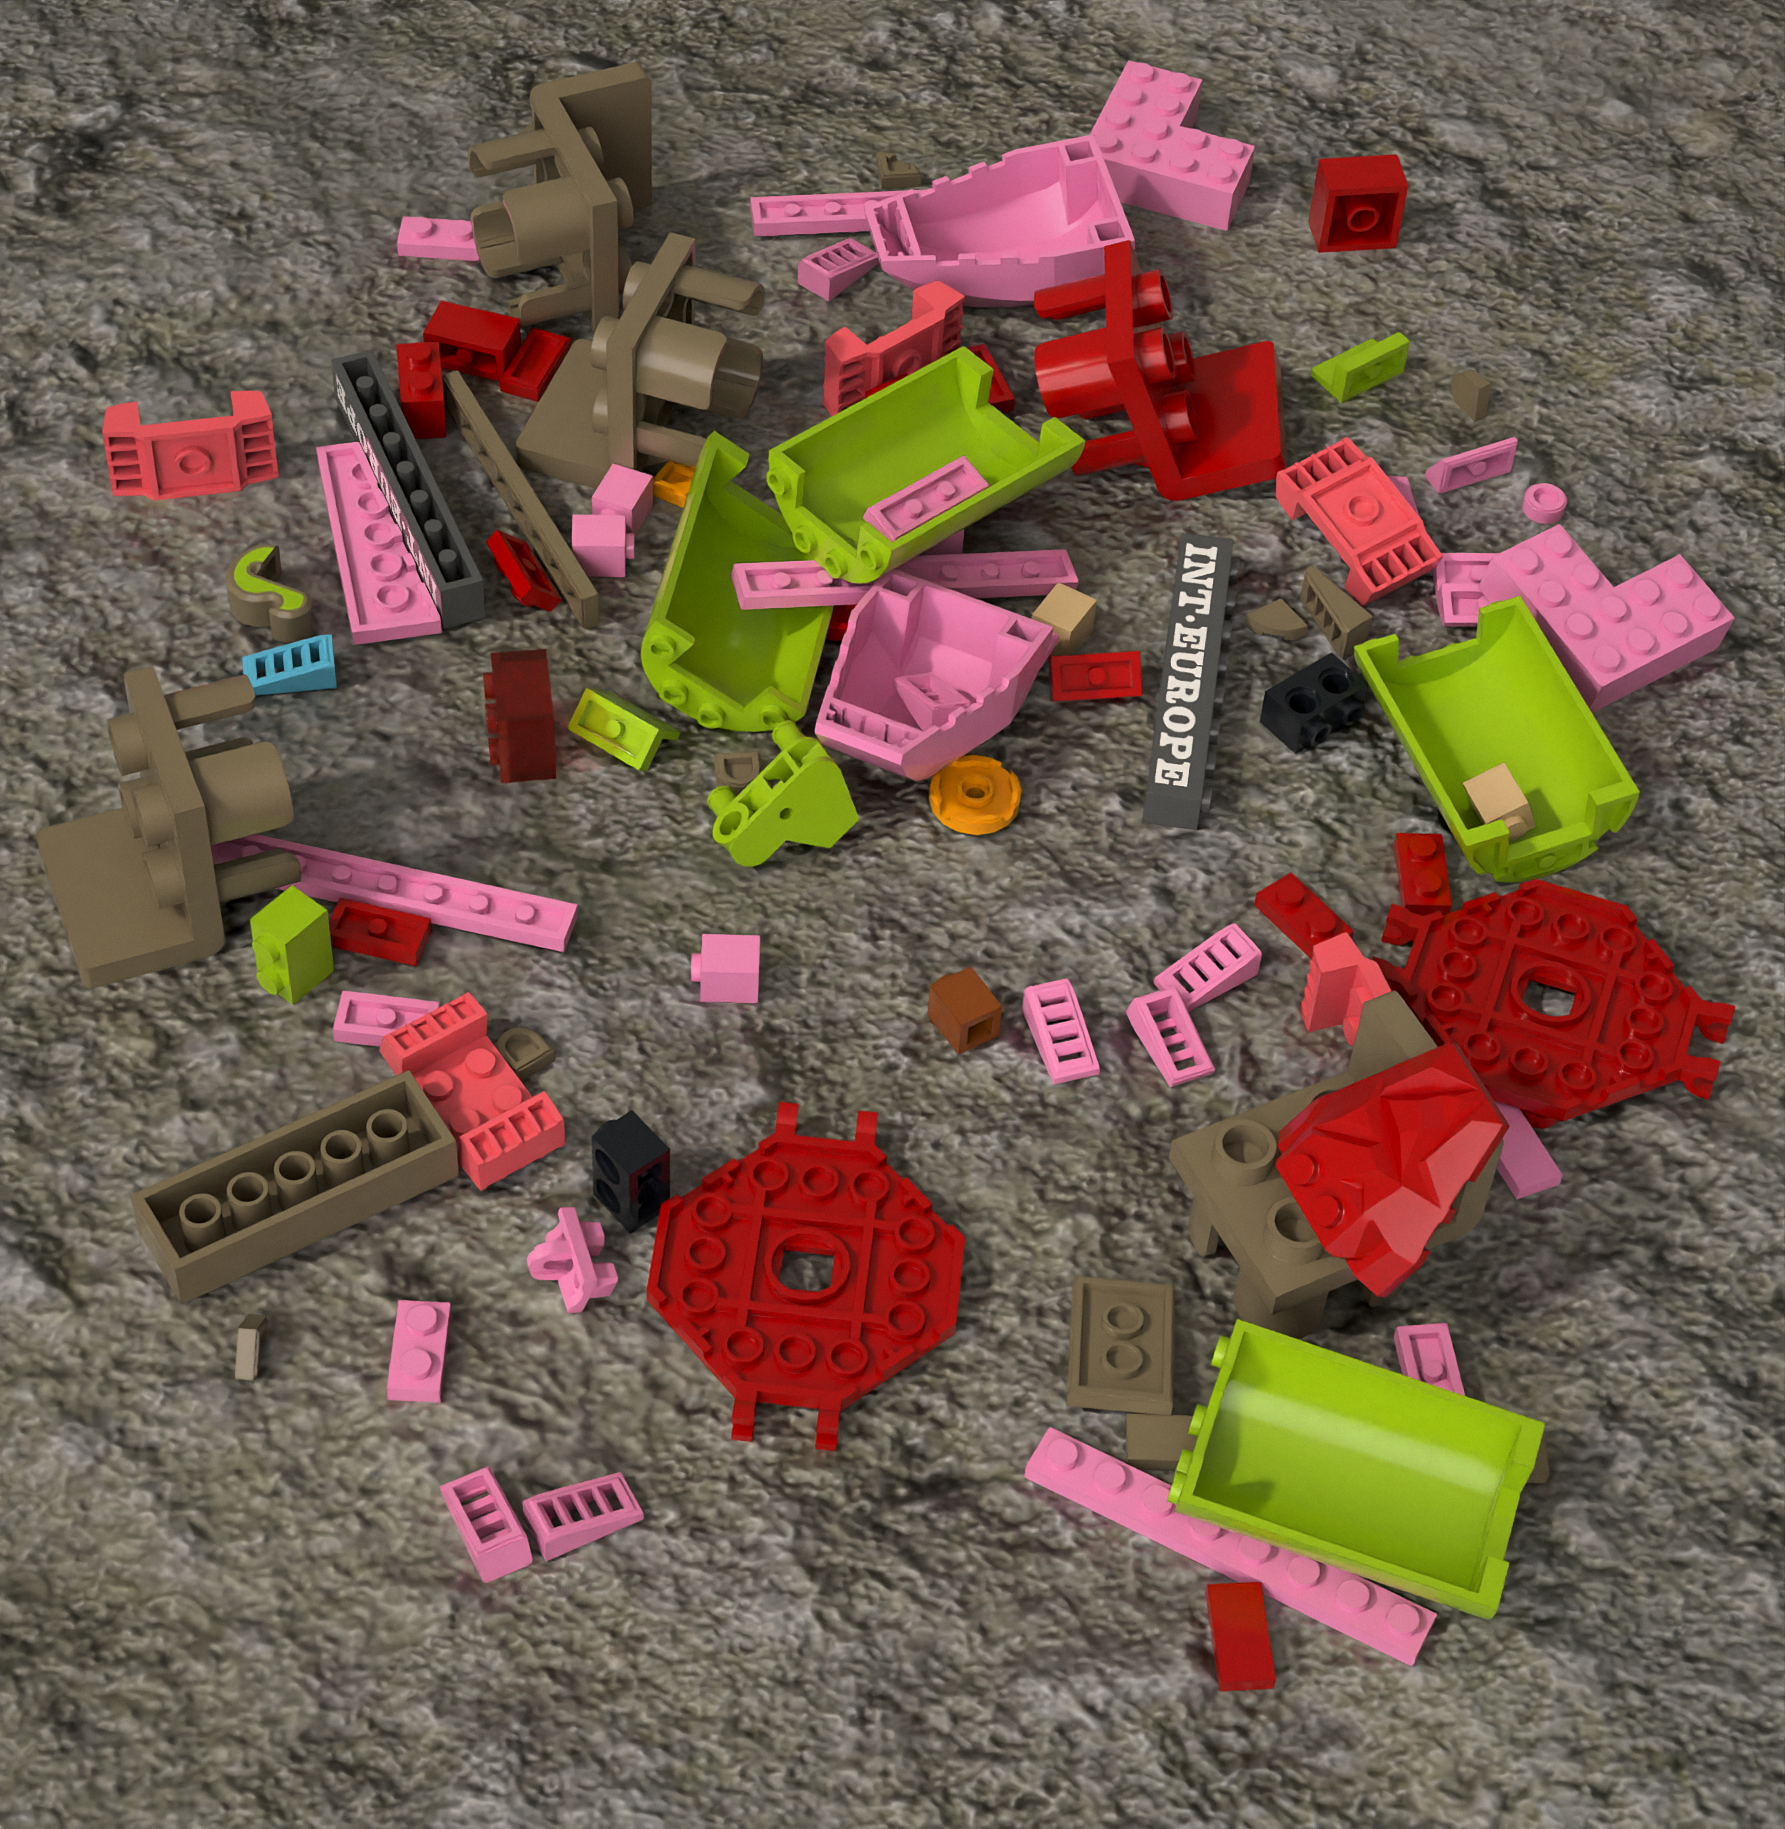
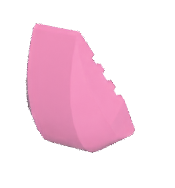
(1005, 225)
(919, 629)

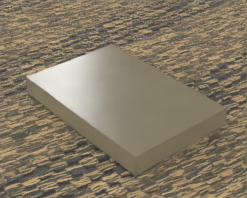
(1121, 1346)

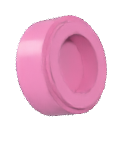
(1544, 503)

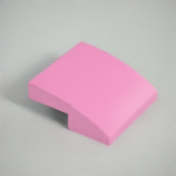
(1457, 588)

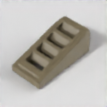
(1335, 613)

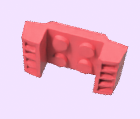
(858, 366)
(190, 454)
(1360, 518)
(1339, 986)
(475, 1091)

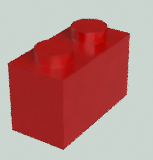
(474, 339)
(422, 389)

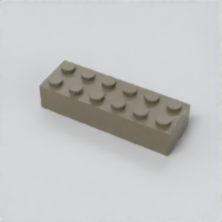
(295, 1186)

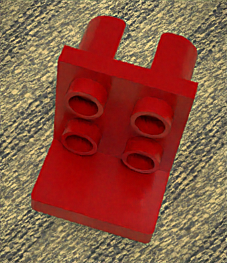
(1194, 420)

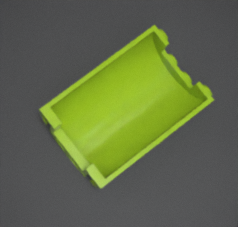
(893, 440)
(699, 646)
(1512, 705)
(1358, 1468)

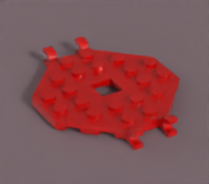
(1627, 1011)
(821, 1350)

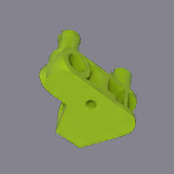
(803, 807)

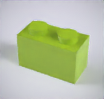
(292, 945)

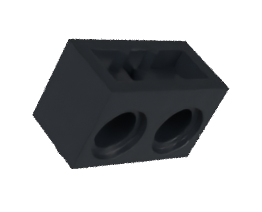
(1313, 703)
(630, 1170)

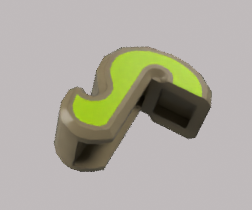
(262, 601)

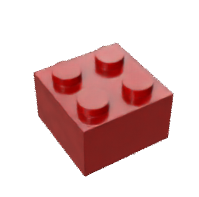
(1357, 203)

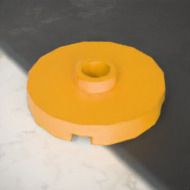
(975, 795)

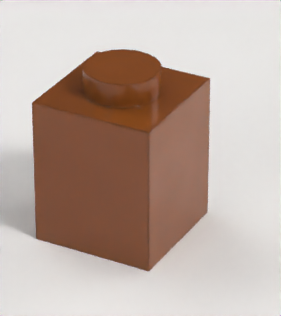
(964, 1010)

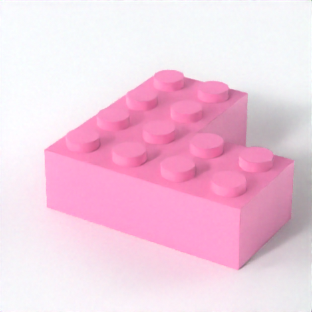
(1160, 158)
(1603, 633)

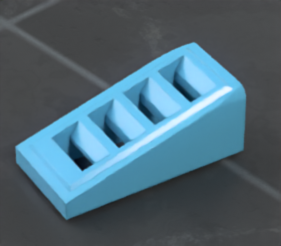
(312, 655)

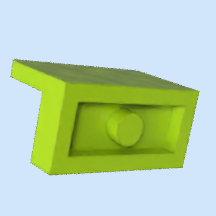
(1362, 366)
(620, 727)

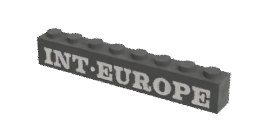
(409, 488)
(1189, 683)

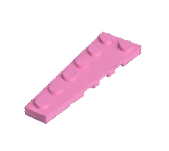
(375, 569)

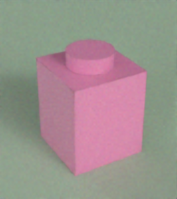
(624, 493)
(602, 544)
(727, 968)

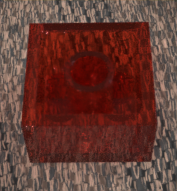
(520, 716)

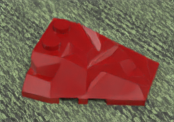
(1389, 1159)

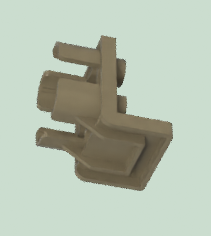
(589, 175)
(624, 386)
(142, 877)
(1248, 1204)

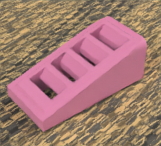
(814, 268)
(928, 698)
(1228, 947)
(1052, 1003)
(1172, 1005)
(572, 1535)
(499, 1552)

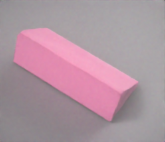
(1472, 466)

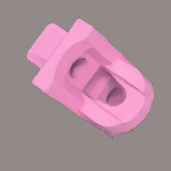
(570, 1251)

